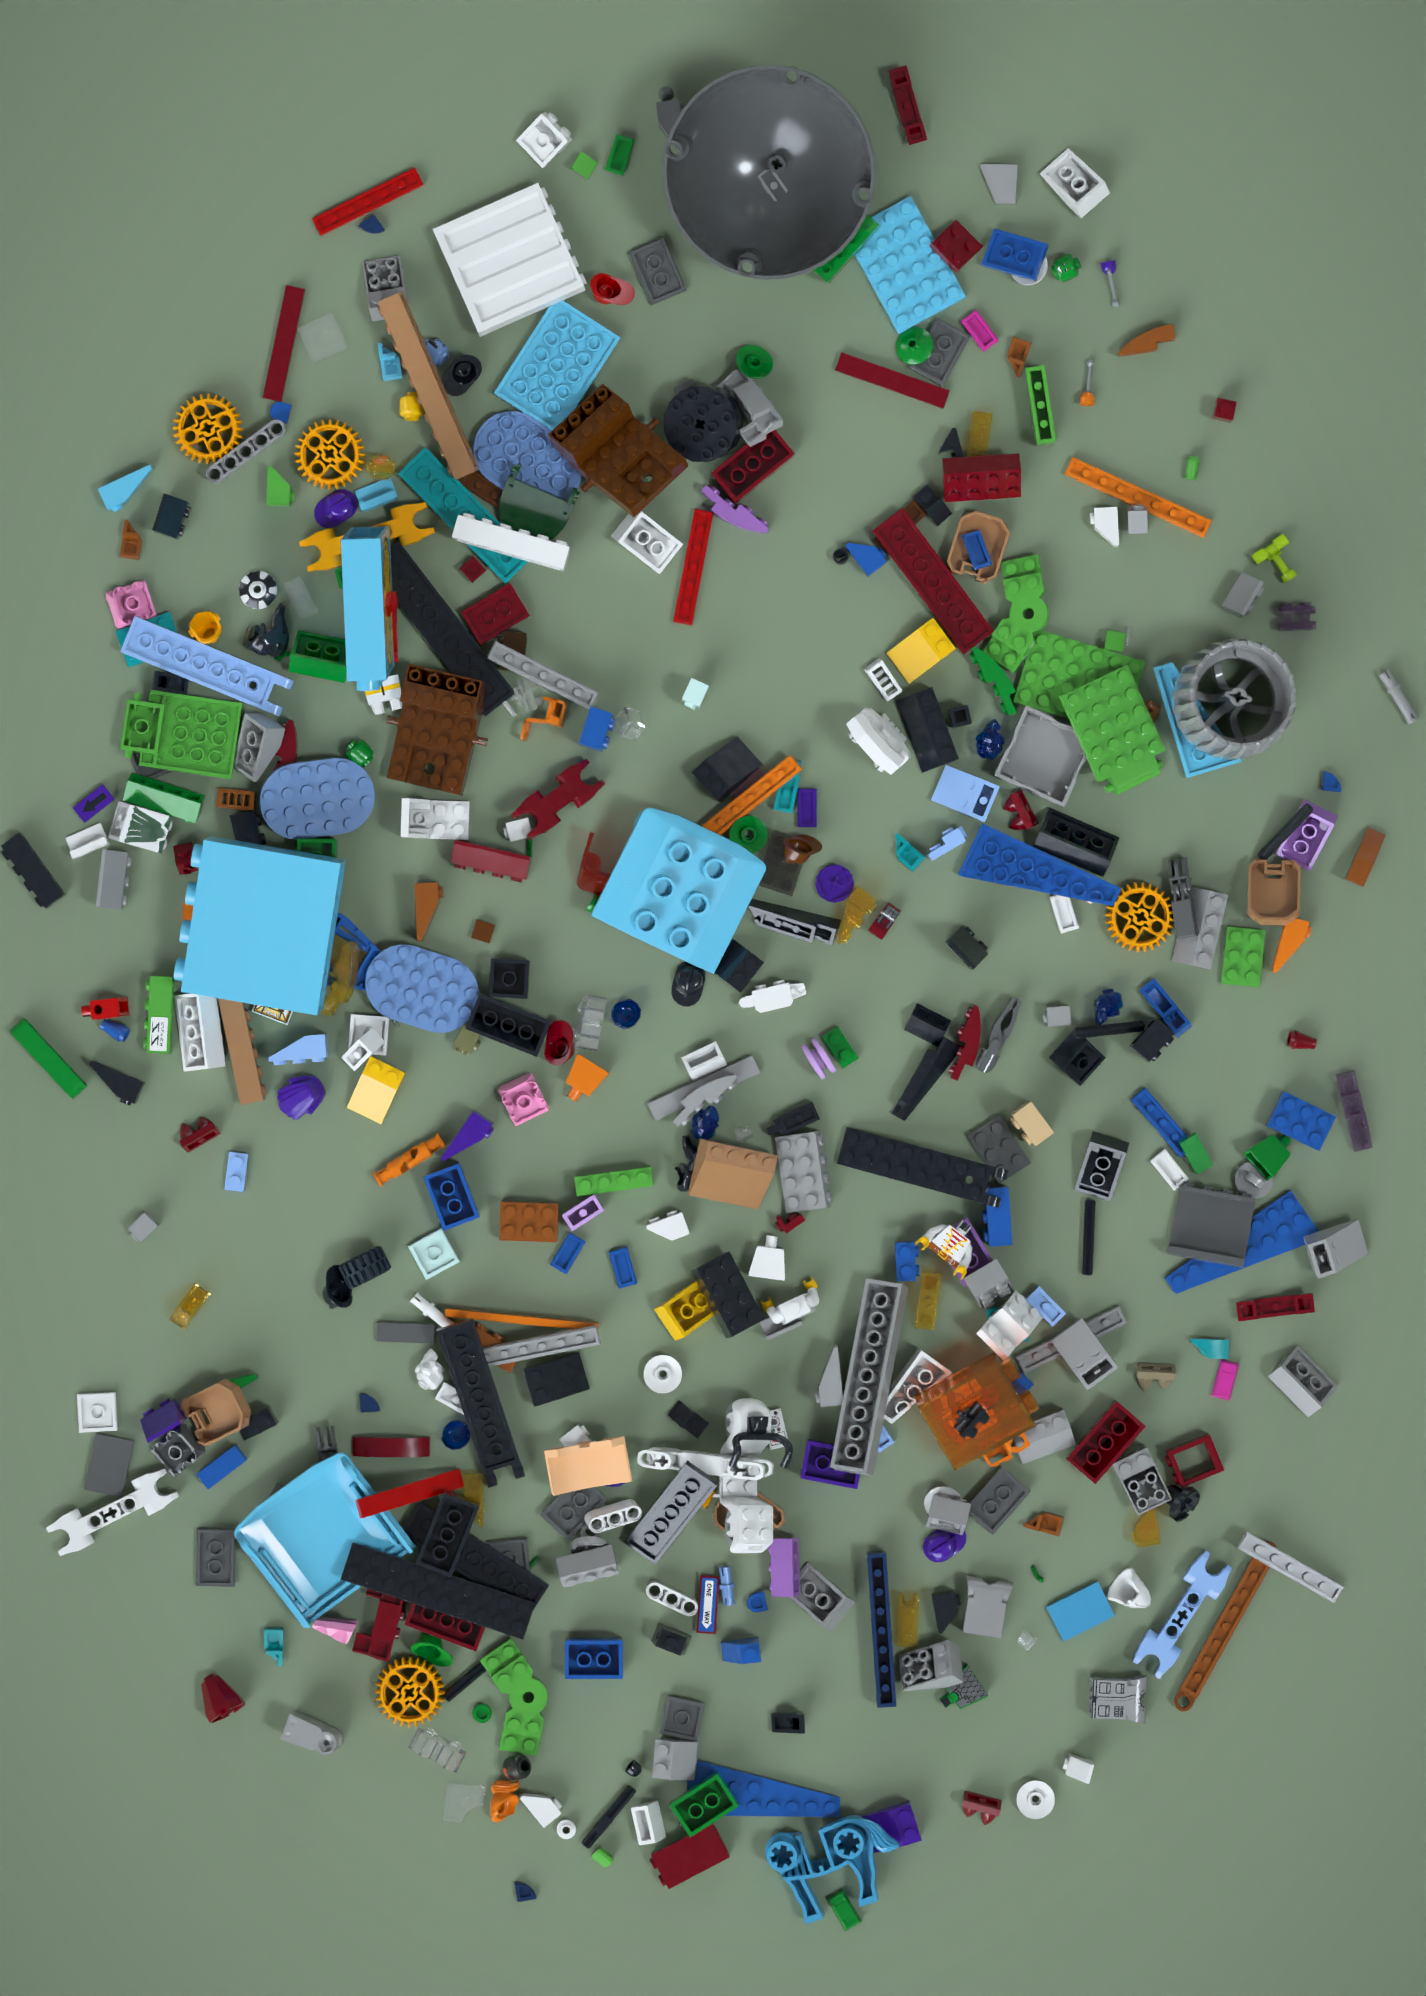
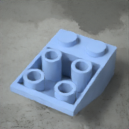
(965, 793)
(308, 1047)

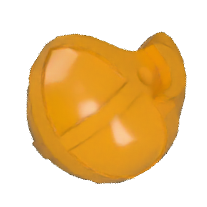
(205, 627)

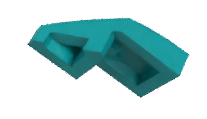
(1212, 1347)
(274, 1643)

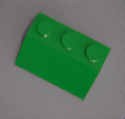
(319, 656)

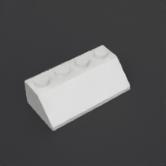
(199, 1032)

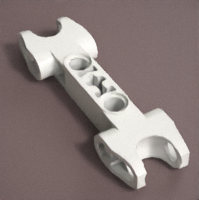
(710, 1463)
(144, 1496)

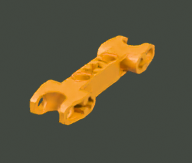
(401, 527)

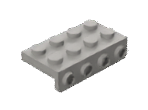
(803, 1171)

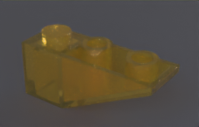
(856, 907)
(928, 1300)

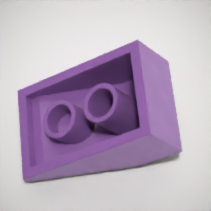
(1309, 837)

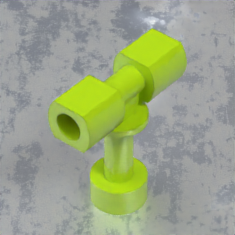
(1273, 552)

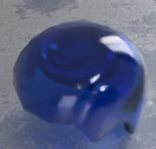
(626, 1014)
(456, 1435)

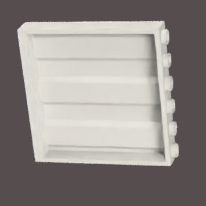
(510, 259)

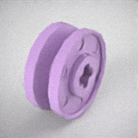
(818, 1058)

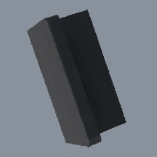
(927, 1025)

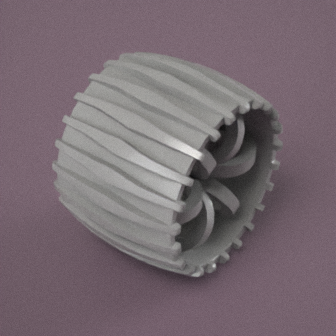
(1199, 732)

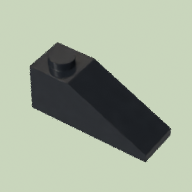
(121, 1084)

